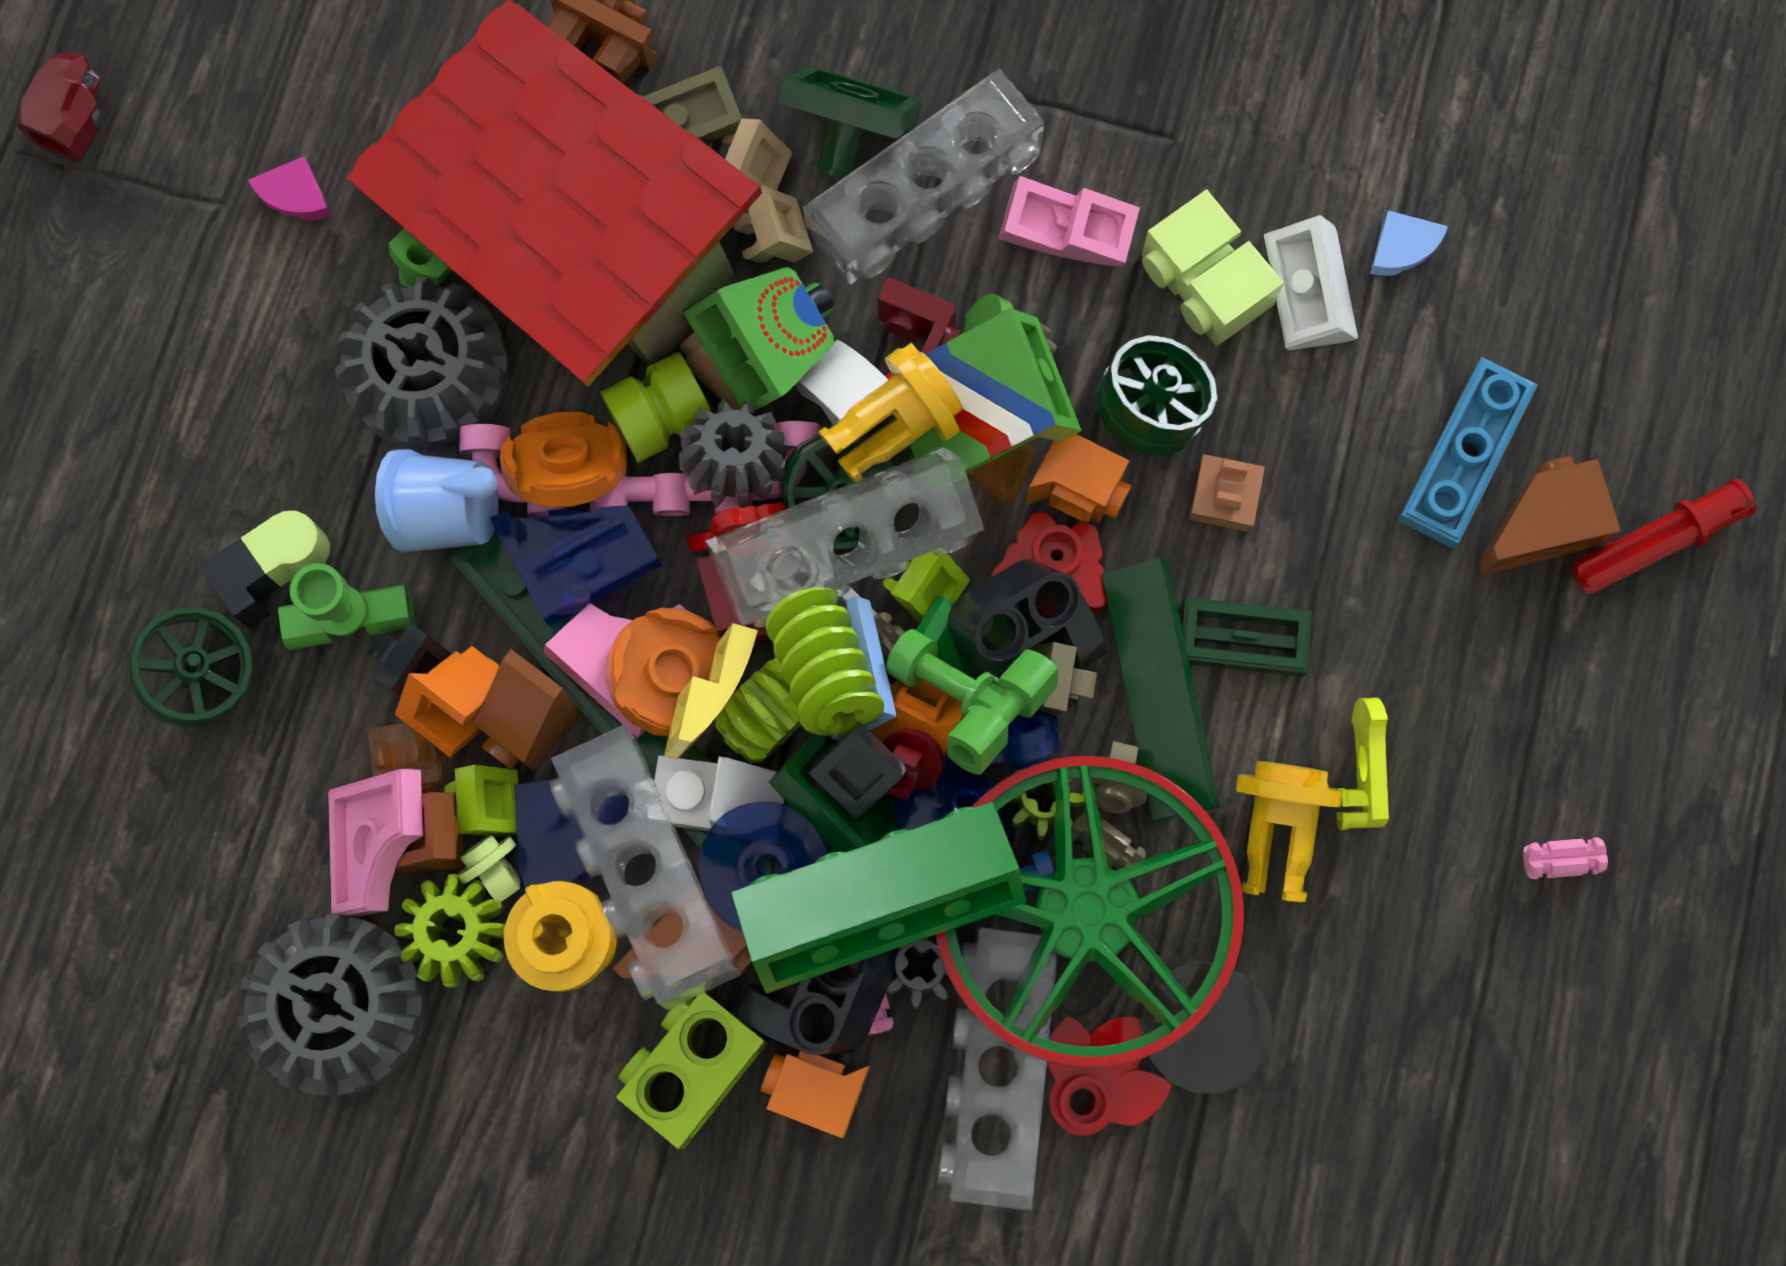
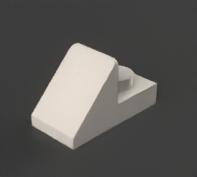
(704, 791)

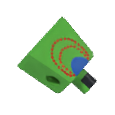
(764, 333)

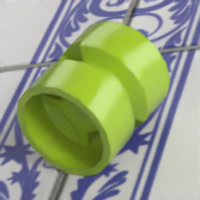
(656, 406)

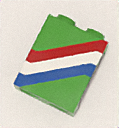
(1005, 390)

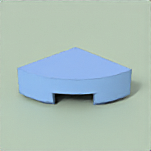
(1405, 243)

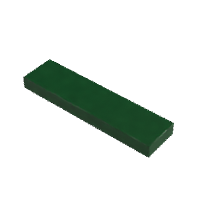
(1159, 681)

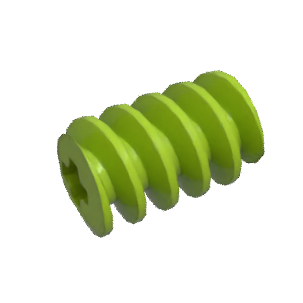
(823, 662)

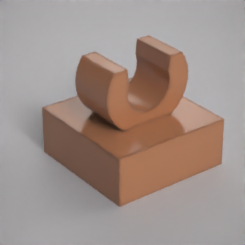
(1226, 493)

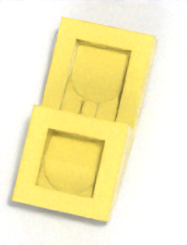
(704, 699)

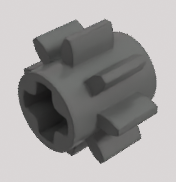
(918, 985)

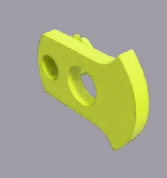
(1371, 795)

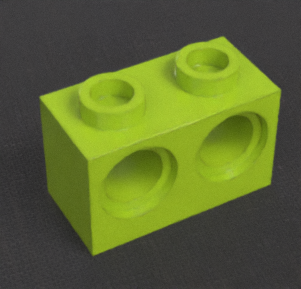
(704, 1080)

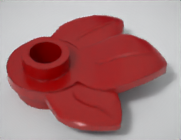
(1117, 1091)

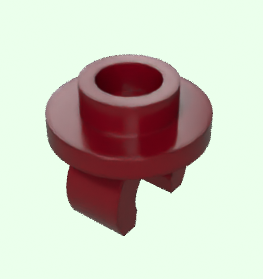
(920, 756)

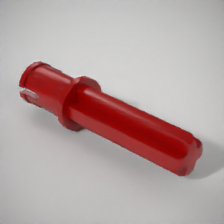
(1684, 526)

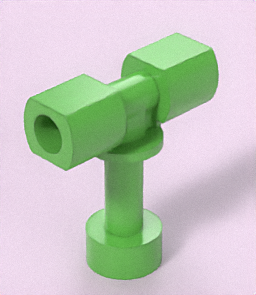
(331, 608)
(987, 702)

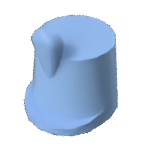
(434, 501)

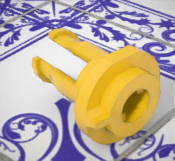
(916, 398)
(1285, 797)
(559, 936)

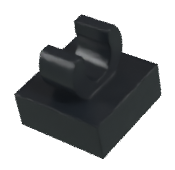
(411, 654)
(857, 770)

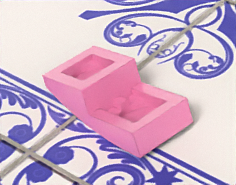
(1067, 225)

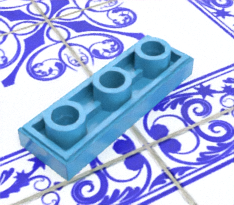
(1452, 479)

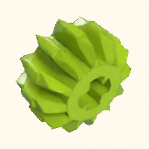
(759, 715)
(440, 954)

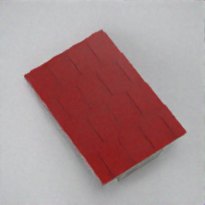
(559, 195)

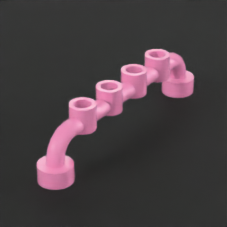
(667, 491)

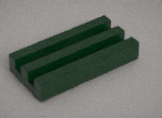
(1251, 613)

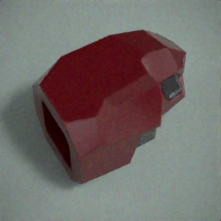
(61, 106)

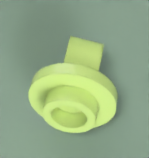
(488, 862)

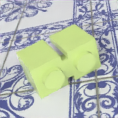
(1194, 259)

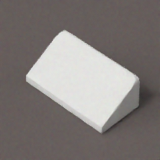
(1315, 291)

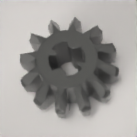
(732, 453)

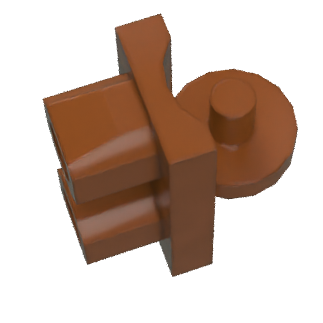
(612, 26)

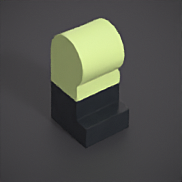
(264, 563)

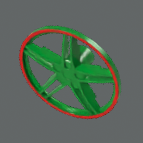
(1092, 915)

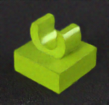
(924, 580)
(485, 800)

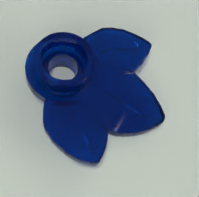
(1028, 741)

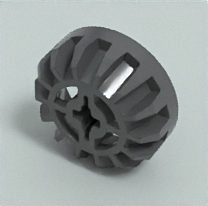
(441, 392)
(383, 1030)

